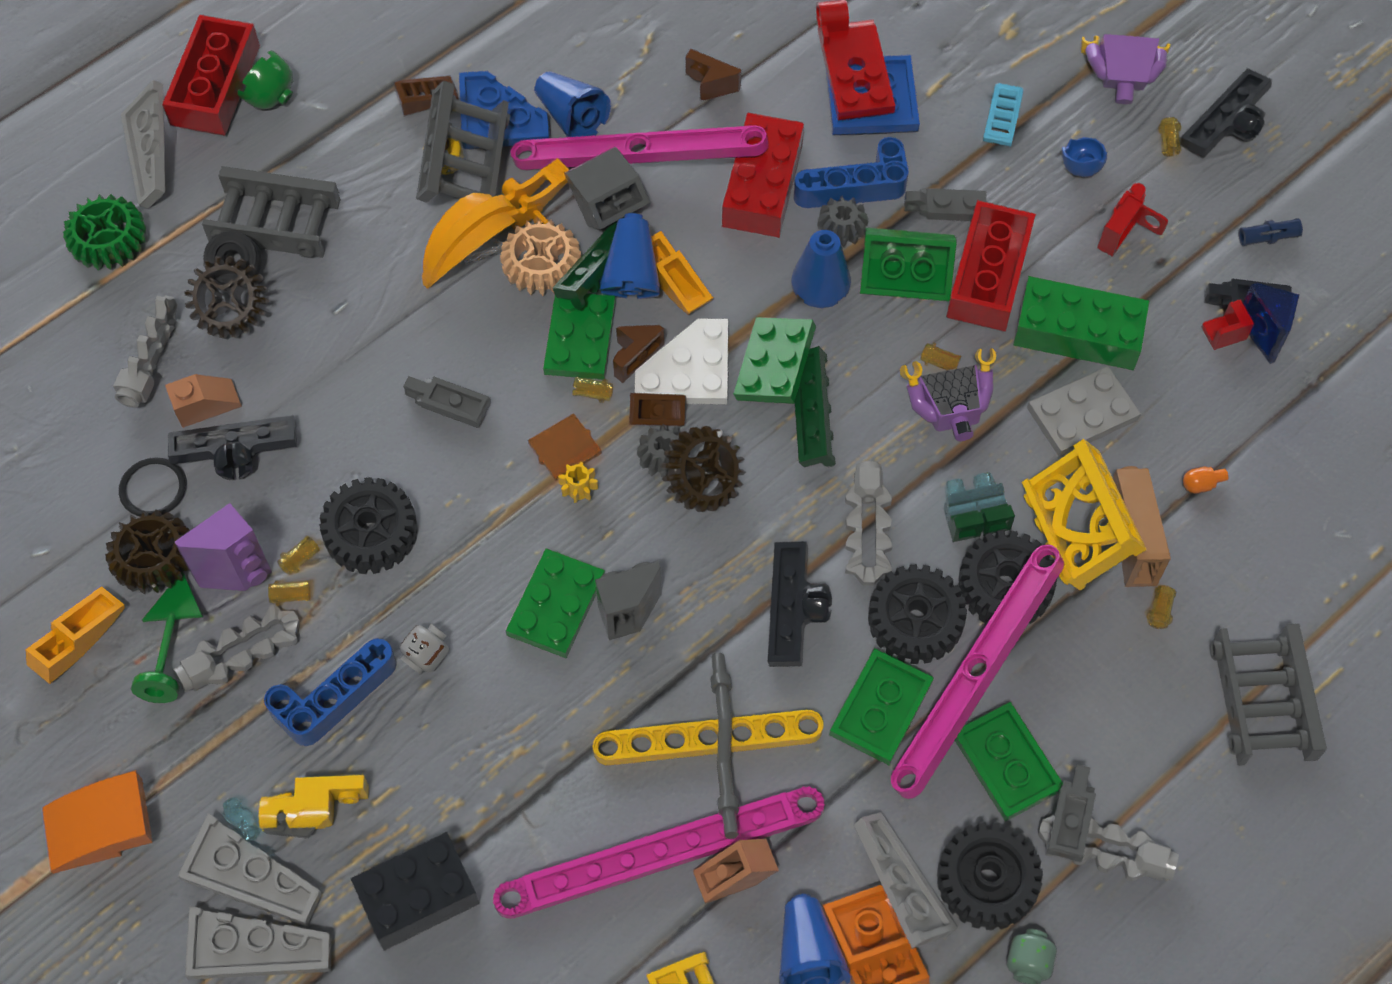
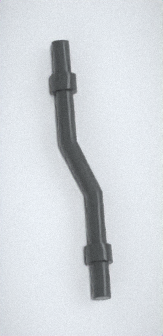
(727, 802)

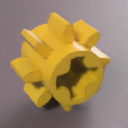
(586, 482)

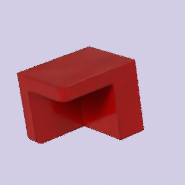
(1230, 328)

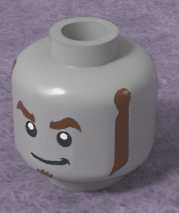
(424, 648)

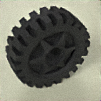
(365, 504)
(988, 562)
(912, 636)
(983, 901)

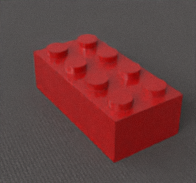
(210, 74)
(763, 183)
(990, 265)

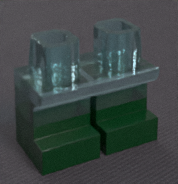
(976, 509)

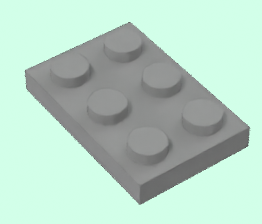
(1083, 410)

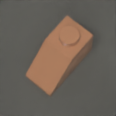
(201, 398)
(735, 869)

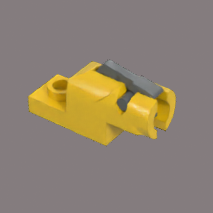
(310, 806)

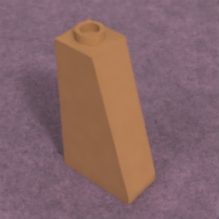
(1139, 497)

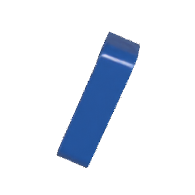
(864, 182)
(332, 688)

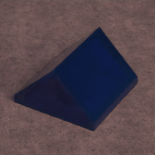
(1272, 317)

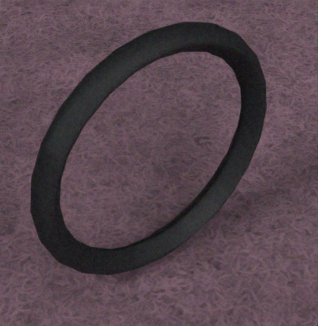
(182, 485)

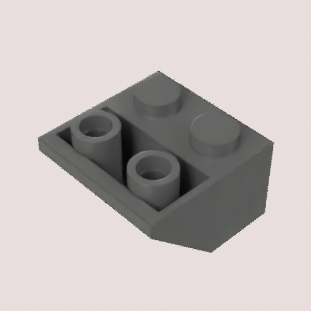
(606, 188)
(628, 598)

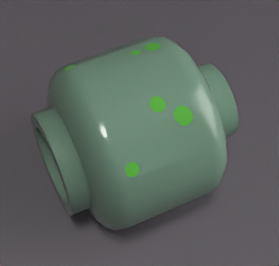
(1031, 957)

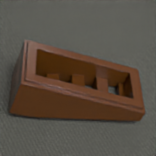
(409, 90)

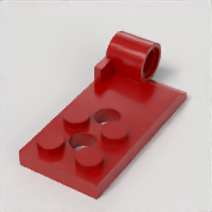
(850, 44)

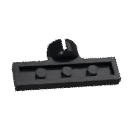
(1230, 114)
(232, 444)
(793, 604)

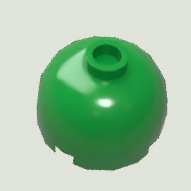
(268, 83)

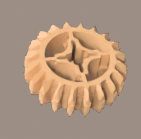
(543, 247)

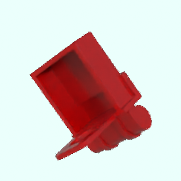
(1125, 216)

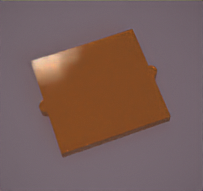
(563, 445)

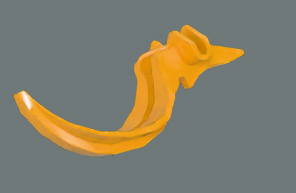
(481, 217)

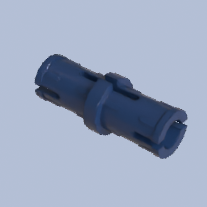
(1287, 229)

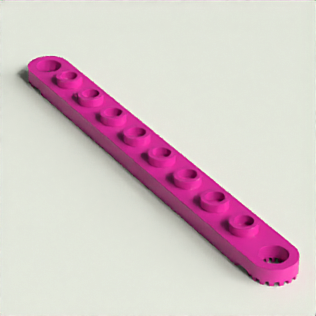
(654, 853)

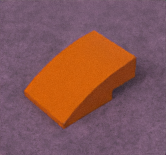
(97, 822)
(874, 940)

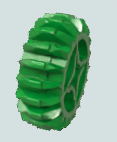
(103, 223)

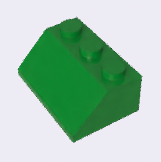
(908, 264)

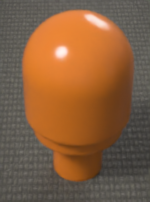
(1203, 479)

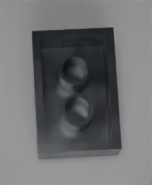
(415, 891)

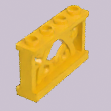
(1120, 527)

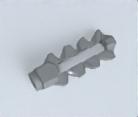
(136, 381)
(867, 489)
(200, 667)
(1150, 859)

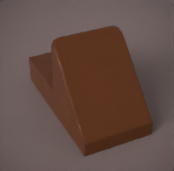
(715, 76)
(638, 346)
(657, 409)

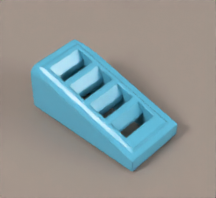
(1004, 97)

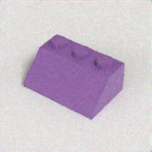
(224, 552)

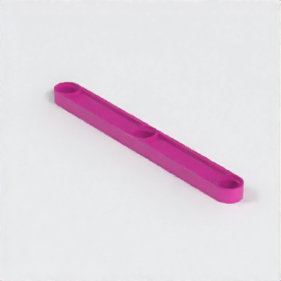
(660, 146)
(967, 690)

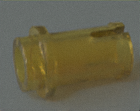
(1170, 131)
(939, 357)
(593, 389)
(298, 555)
(288, 592)
(1160, 614)

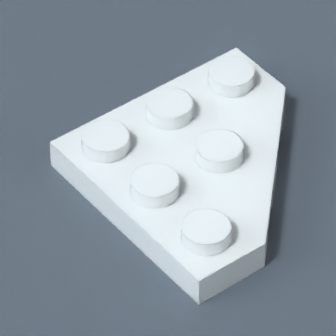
(690, 365)

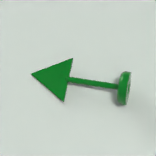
(172, 605)

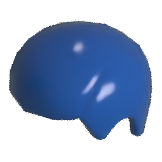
(1084, 156)

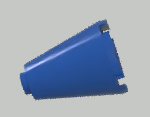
(573, 104)
(631, 261)
(822, 271)
(809, 946)

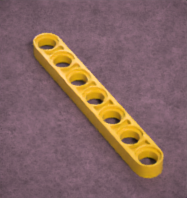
(692, 745)

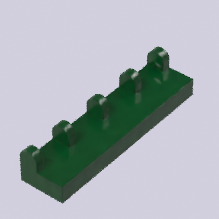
(586, 271)
(813, 413)

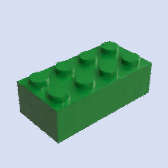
(1081, 323)

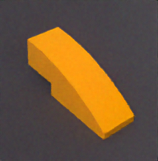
(678, 277)
(73, 634)

